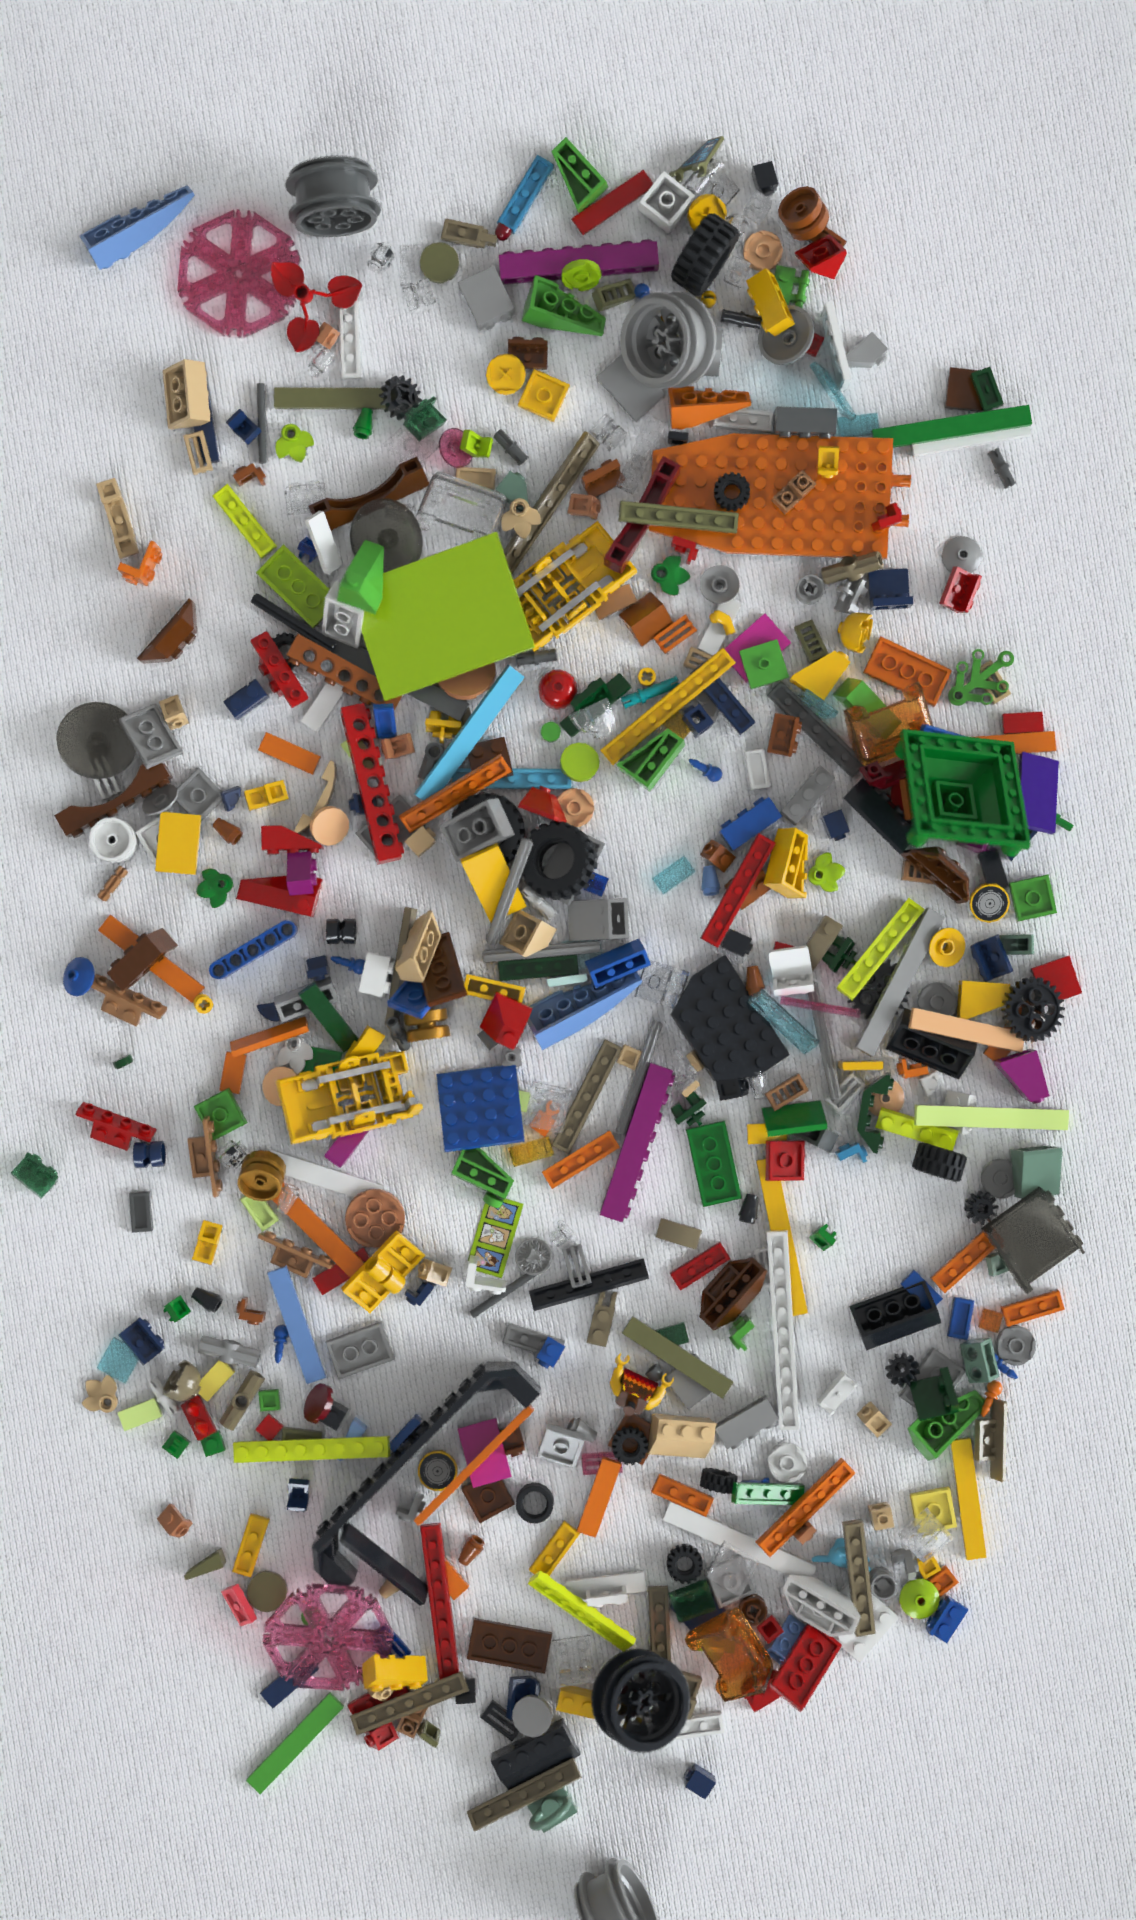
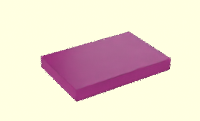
(759, 632)
(474, 1440)

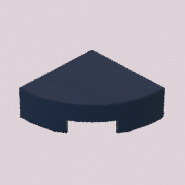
(230, 797)
(269, 1011)

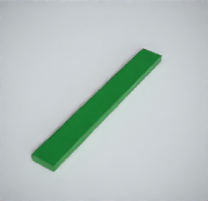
(956, 426)

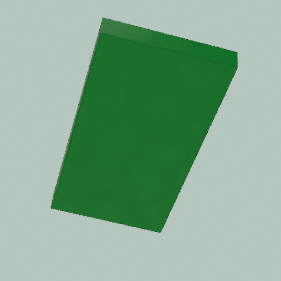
(713, 1163)

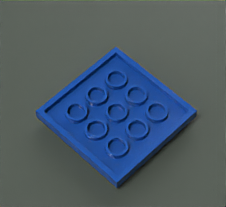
(480, 1108)

